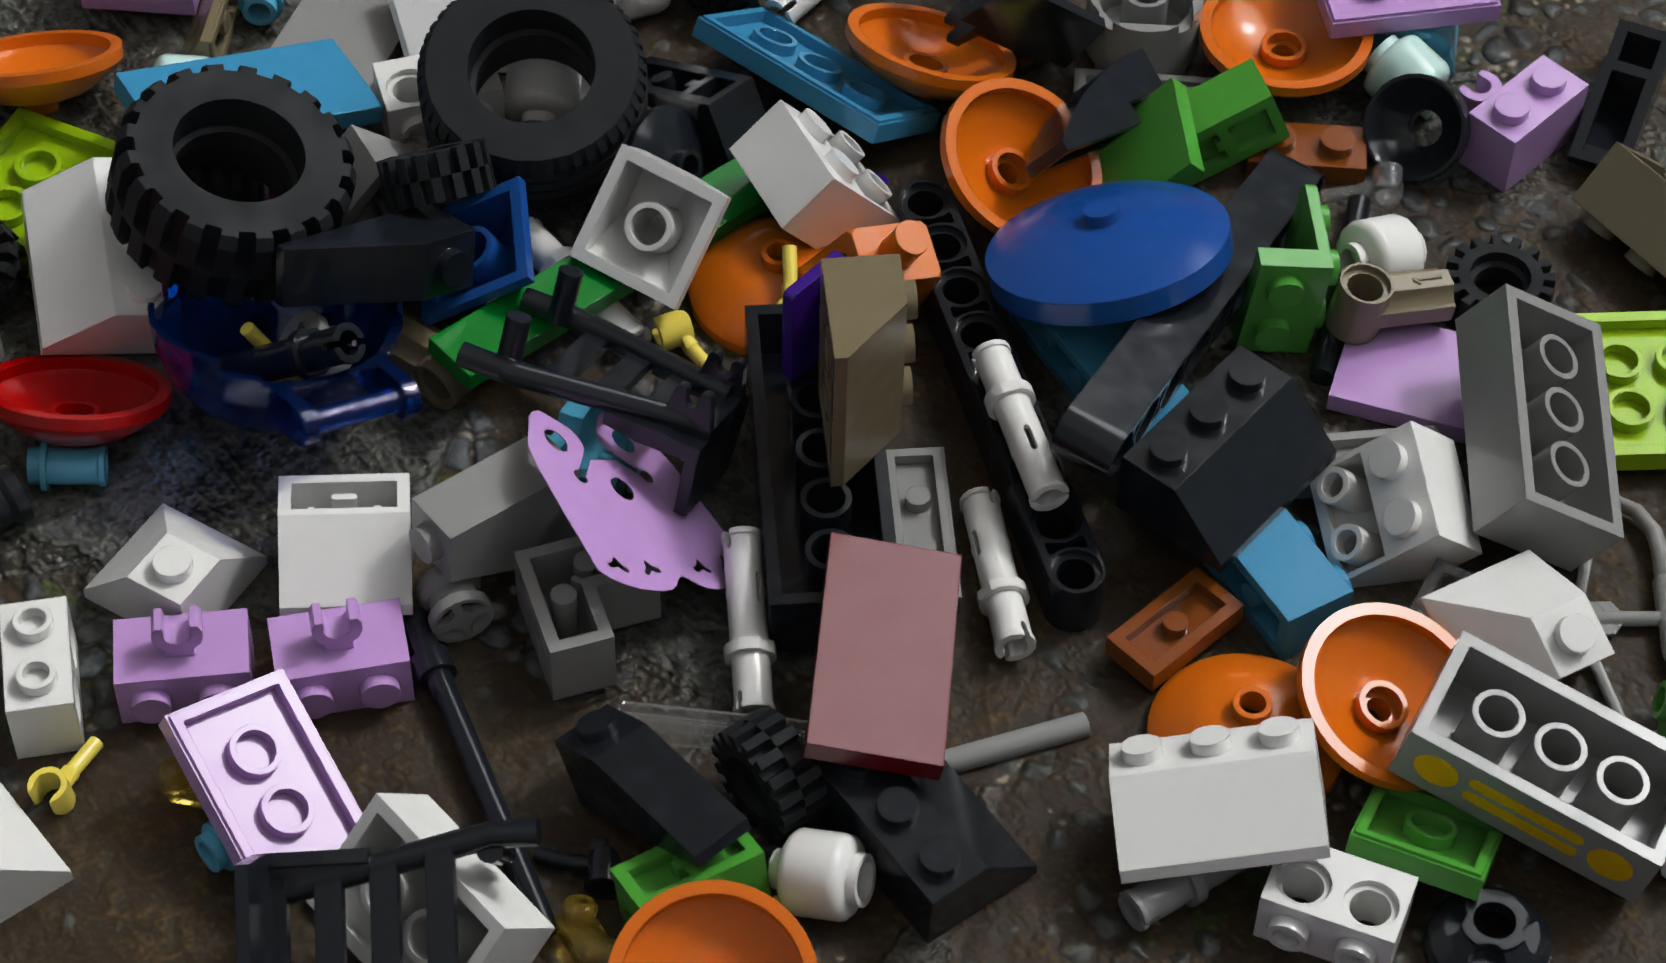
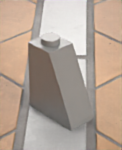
(486, 514)

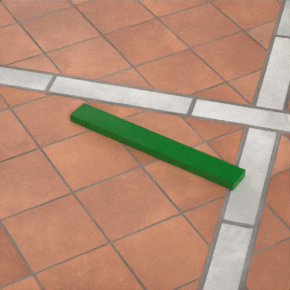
(596, 290)

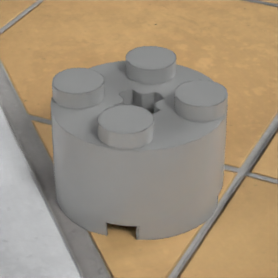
(1161, 27)

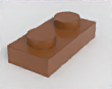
(1326, 148)
(1174, 629)

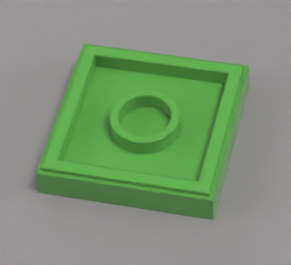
(1161, 145)
(1426, 839)

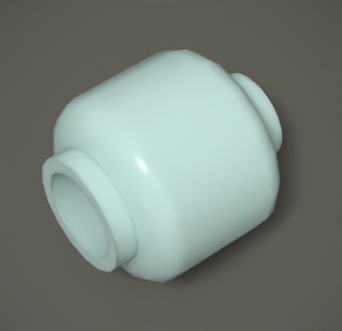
(1401, 57)

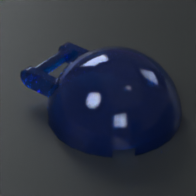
(195, 332)

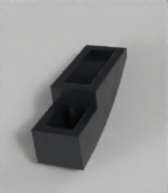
(1621, 93)
(1094, 114)

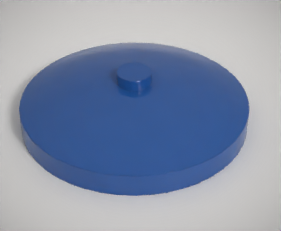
(1109, 253)

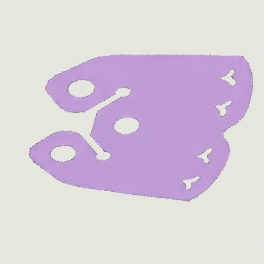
(624, 528)

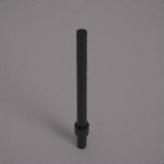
(437, 673)

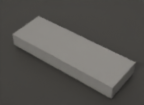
(922, 500)

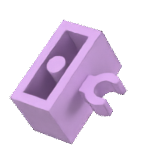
(1521, 121)
(344, 656)
(179, 660)

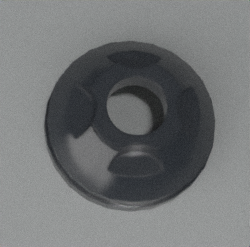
(1391, 119)
(1455, 939)

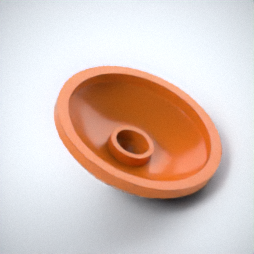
(1284, 42)
(911, 51)
(54, 66)
(991, 137)
(741, 272)
(1376, 661)
(1221, 689)
(712, 925)

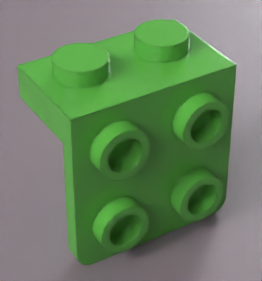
(1290, 283)

